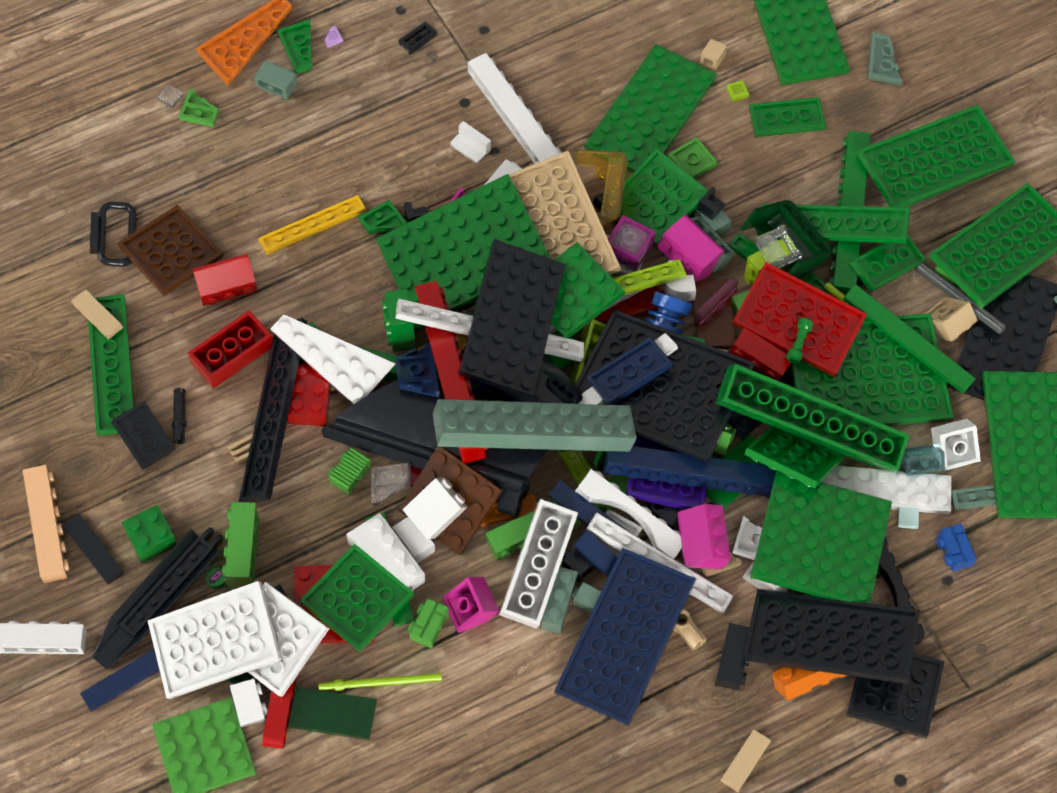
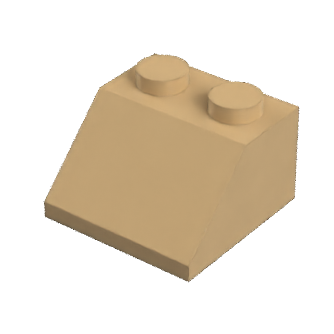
(952, 318)

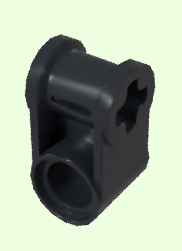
(666, 513)

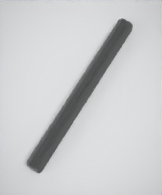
(955, 293)

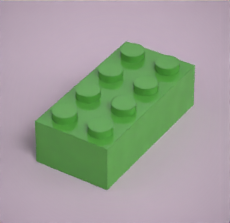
(242, 545)

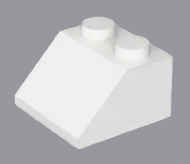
(958, 442)

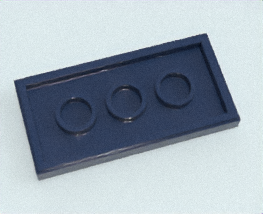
(629, 371)

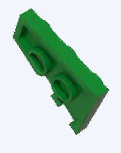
(297, 45)

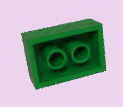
(399, 332)

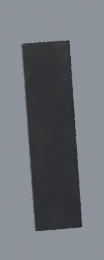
(93, 549)

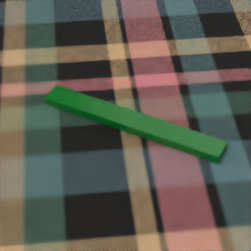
(909, 339)

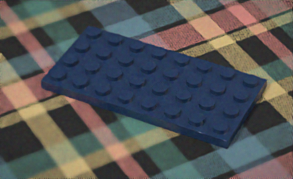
(625, 636)

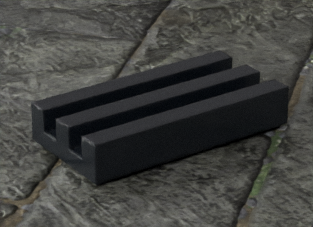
(420, 39)

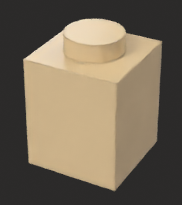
(713, 54)

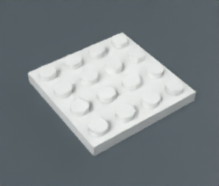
(296, 637)

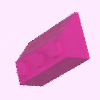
(692, 246)
(704, 537)

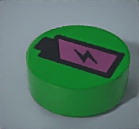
(214, 578)

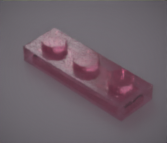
(716, 302)

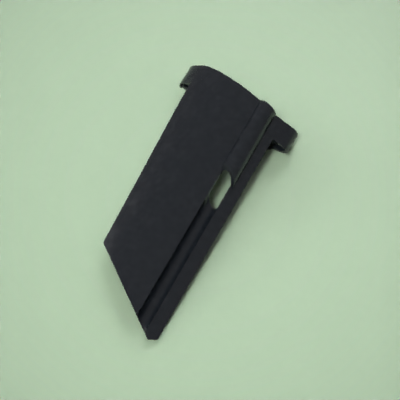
(403, 429)

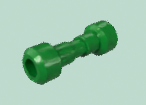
(795, 355)

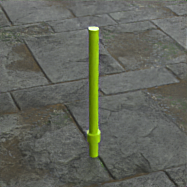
(340, 685)

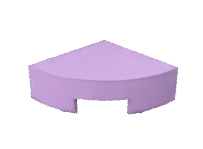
(333, 37)

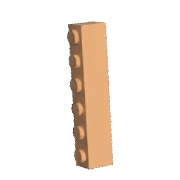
(45, 524)

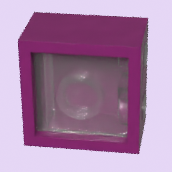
(631, 242)

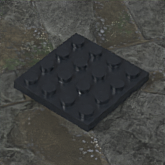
(898, 704)

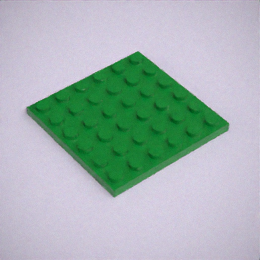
(821, 540)

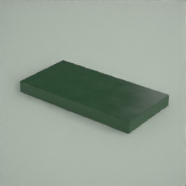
(332, 713)

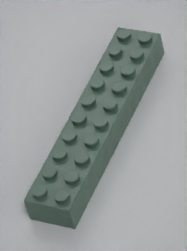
(533, 425)

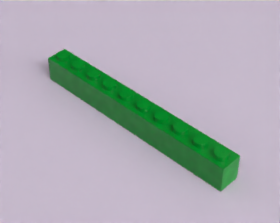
(852, 194)

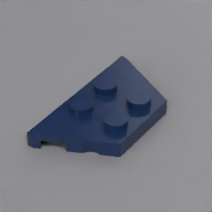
(417, 371)

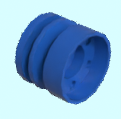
(668, 312)

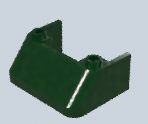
(800, 230)

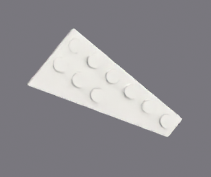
(340, 363)

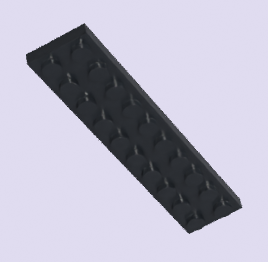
(270, 422)

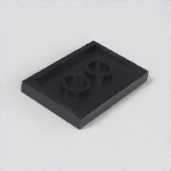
(143, 435)

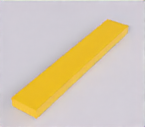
(312, 224)

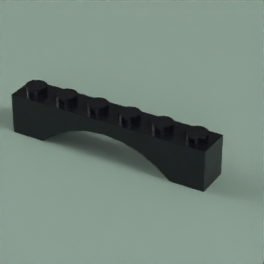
(893, 579)

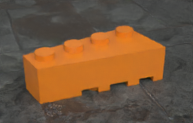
(795, 682)

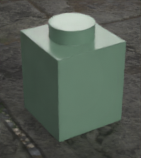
(585, 597)

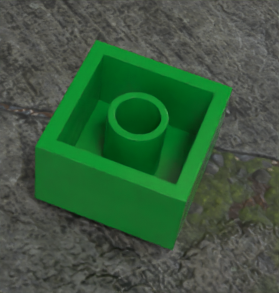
(149, 533)

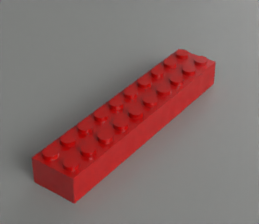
(448, 359)

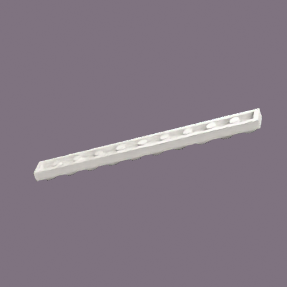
(461, 323)

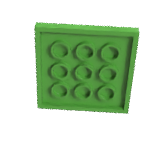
(204, 748)

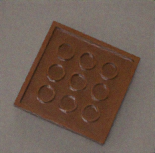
(170, 249)
(473, 486)

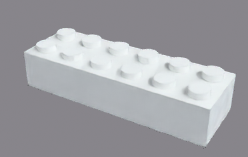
(538, 563)

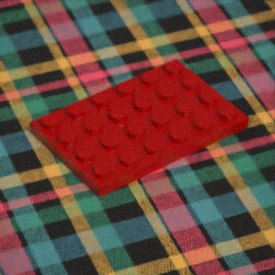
(779, 302)

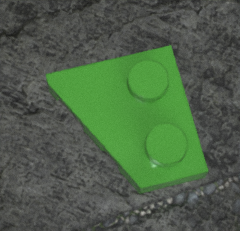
(198, 110)

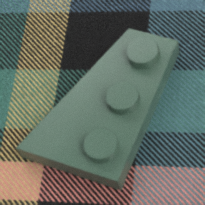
(882, 61)

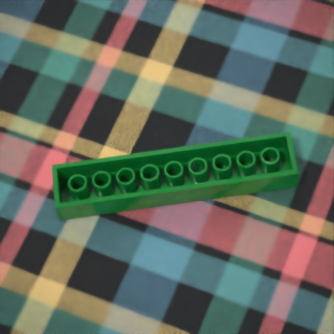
(812, 418)

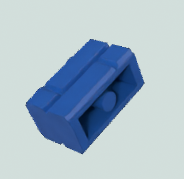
(956, 547)

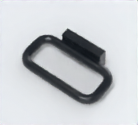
(98, 232)

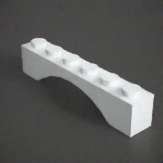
(600, 491)

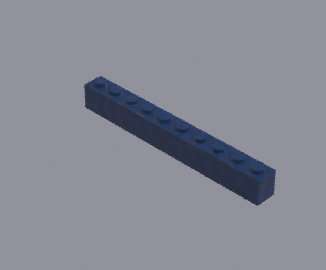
(687, 470)

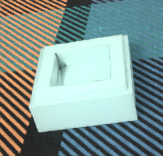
(908, 517)

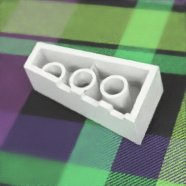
(385, 547)

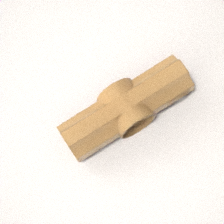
(690, 632)

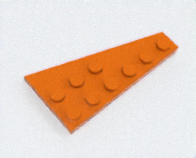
(236, 45)

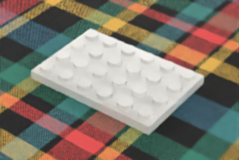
(214, 640)

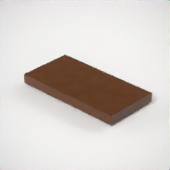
(719, 329)

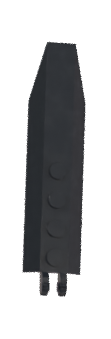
(156, 595)

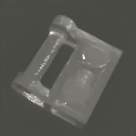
(772, 249)

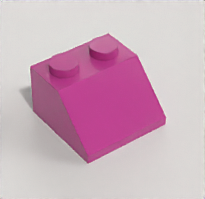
(470, 603)

